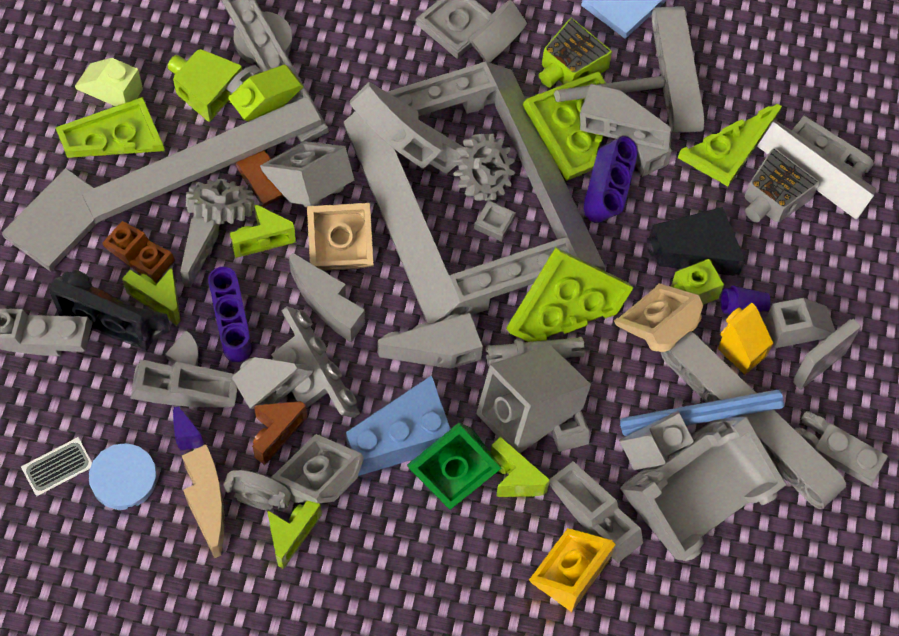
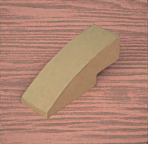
(205, 497)

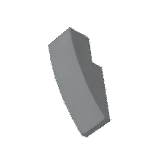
(327, 298)
(183, 385)
(596, 510)

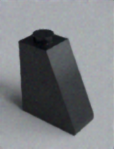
(696, 239)

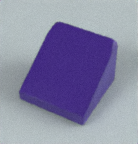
(185, 432)

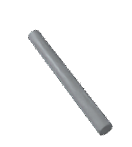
(624, 86)

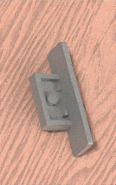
(310, 350)

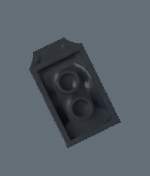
(109, 316)

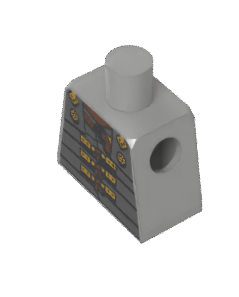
(778, 188)

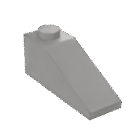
(617, 115)

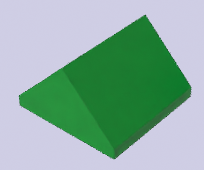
(455, 465)

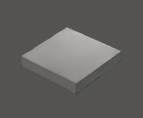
(453, 23)
(826, 353)

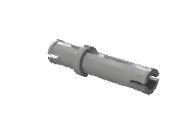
(565, 347)

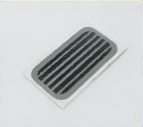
(57, 466)

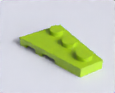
(111, 132)

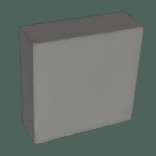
(494, 220)

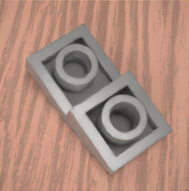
(499, 32)

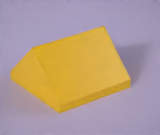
(572, 566)

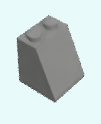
(531, 396)

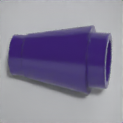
(741, 297)

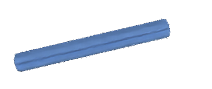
(709, 411)

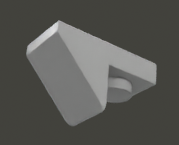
(654, 442)

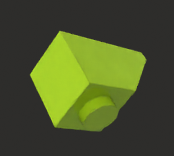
(265, 92)

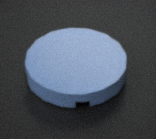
(122, 476)

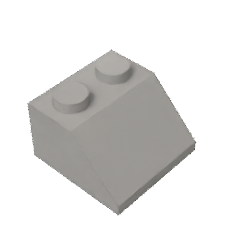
(310, 172)

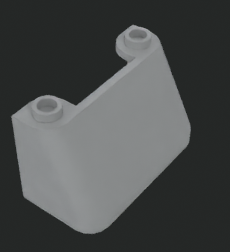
(704, 485)

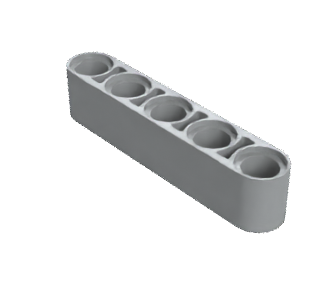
(677, 69)

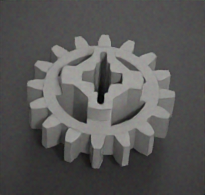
(483, 167)
(220, 201)

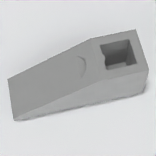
(436, 344)

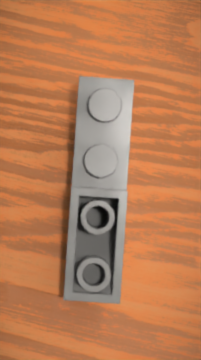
(402, 130)
(42, 333)

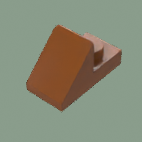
(282, 422)

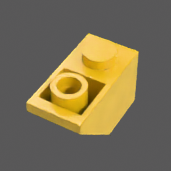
(745, 338)

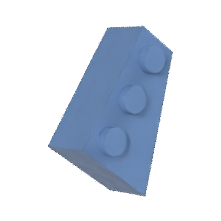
(400, 429)

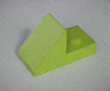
(270, 233)
(157, 297)
(523, 477)
(290, 536)

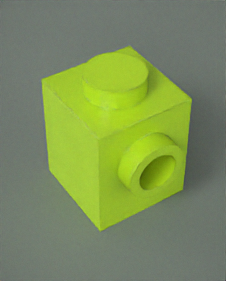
(699, 280)

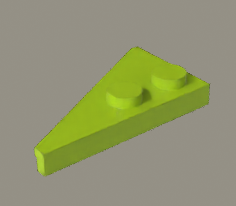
(727, 151)

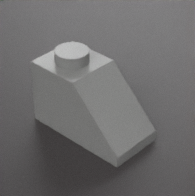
(268, 380)

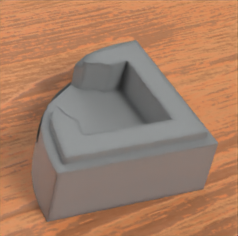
(243, 76)
(184, 350)

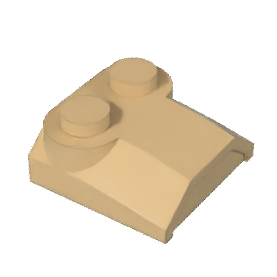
(340, 236)
(662, 317)

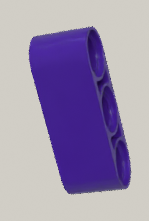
(610, 179)
(230, 327)

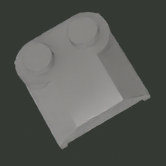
(319, 471)

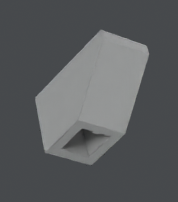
(798, 322)

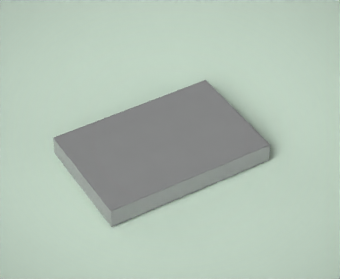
(53, 221)

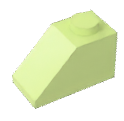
(111, 81)

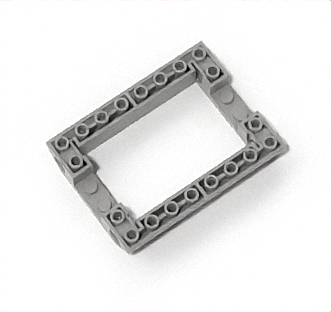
(472, 288)

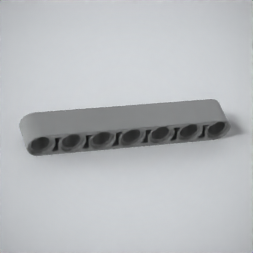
(788, 450)

